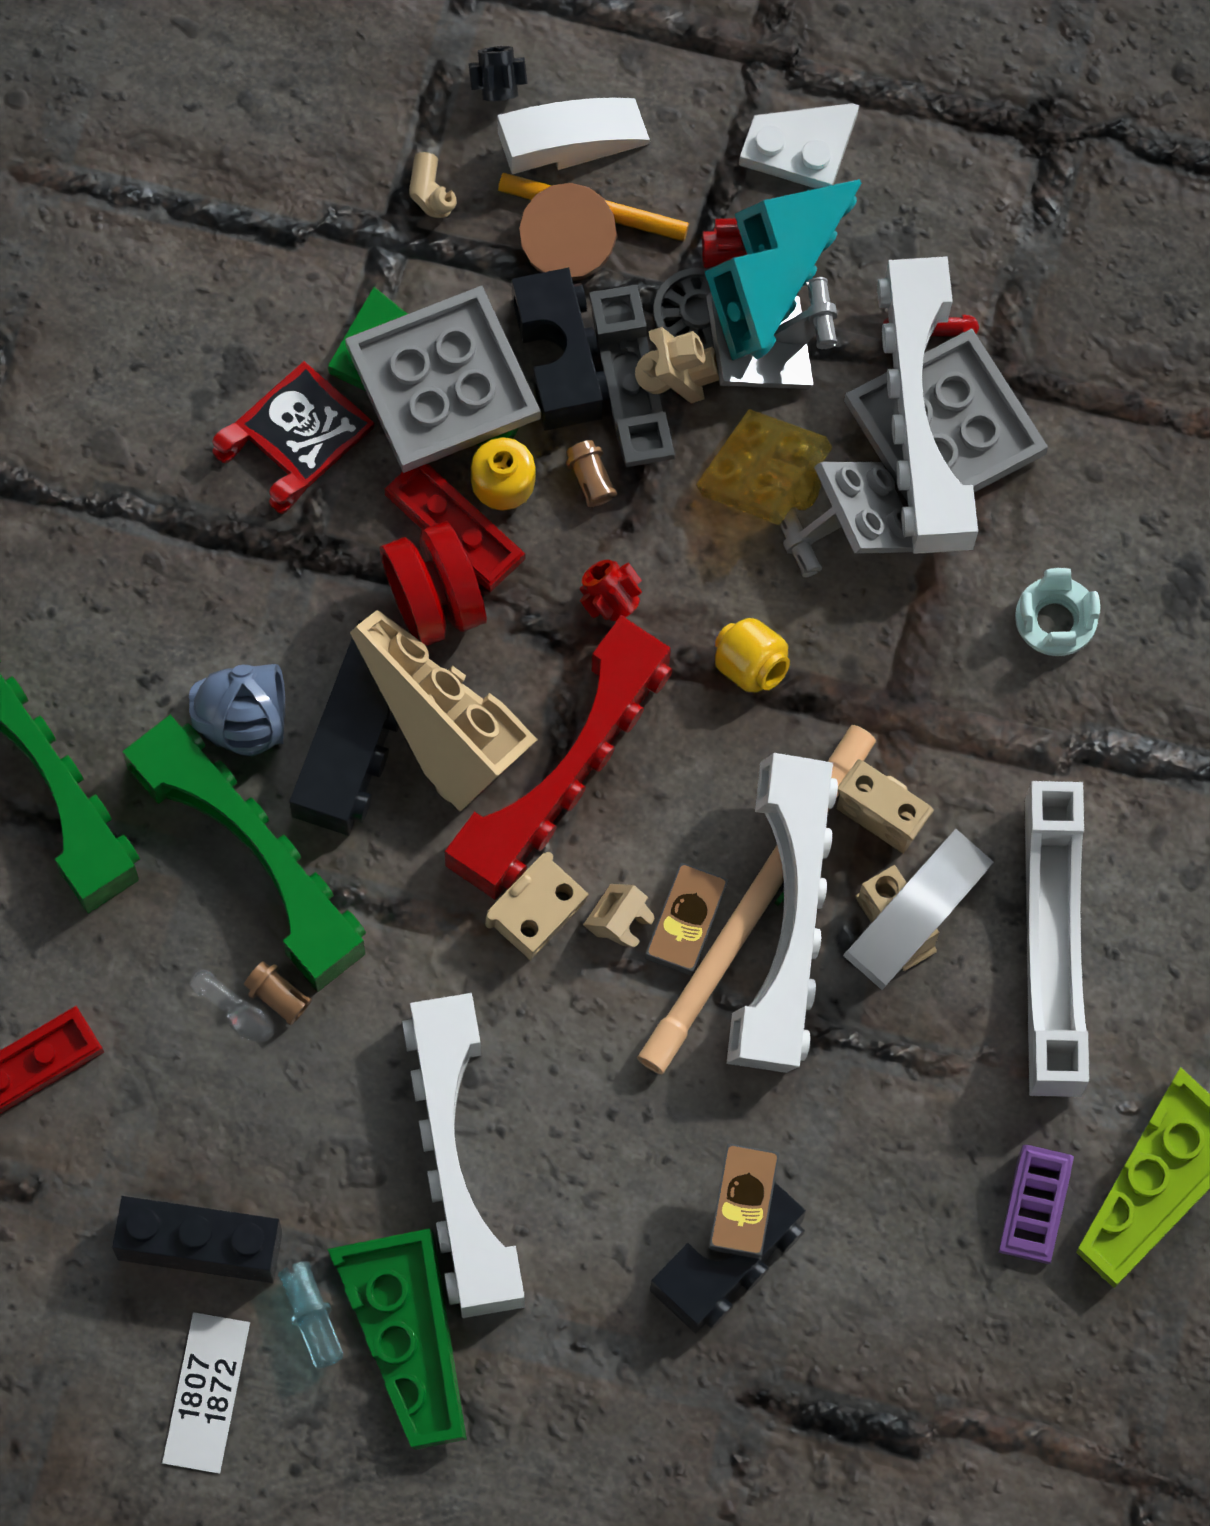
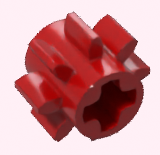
(722, 243)
(610, 590)

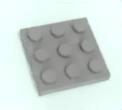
(442, 379)
(969, 412)

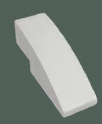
(570, 132)

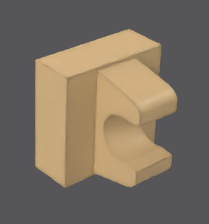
(617, 911)

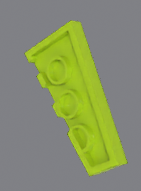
(1156, 1185)

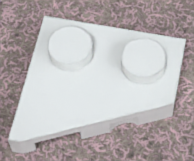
(800, 144)

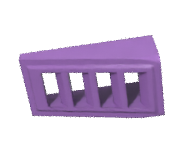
(1046, 1160)

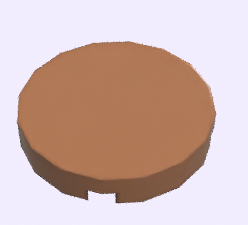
(568, 229)

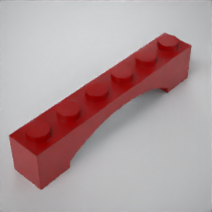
(493, 847)

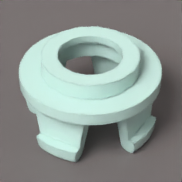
(1058, 588)

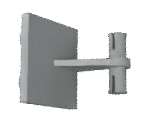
(788, 360)
(861, 503)

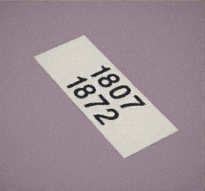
(206, 1393)

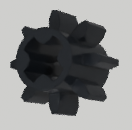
(498, 73)

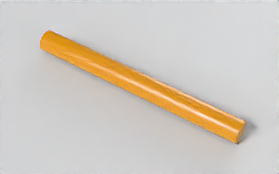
(623, 214)

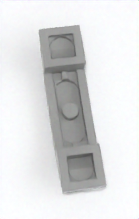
(918, 909)

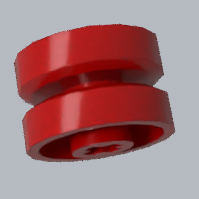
(436, 583)

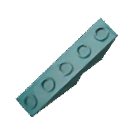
(781, 246)

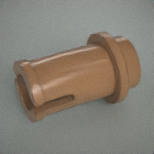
(590, 472)
(277, 992)

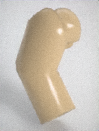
(426, 191)

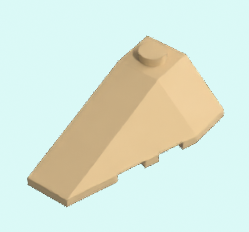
(450, 728)

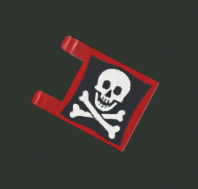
(301, 428)

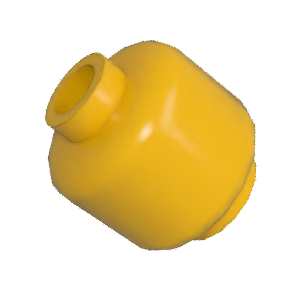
(503, 473)
(751, 655)

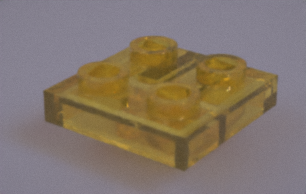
(766, 468)

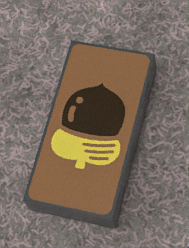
(686, 919)
(744, 1201)

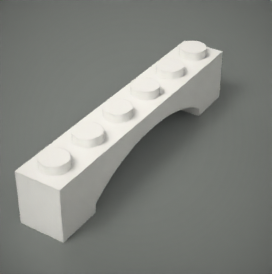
(939, 506)
(796, 802)
(1054, 939)
(485, 1271)

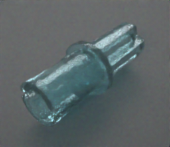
(311, 1315)

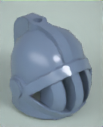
(240, 708)

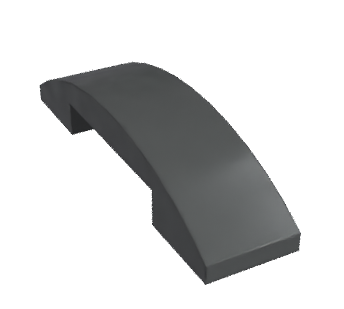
(621, 343)

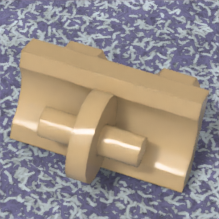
(678, 365)

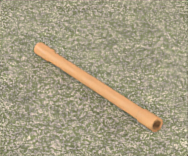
(674, 1027)

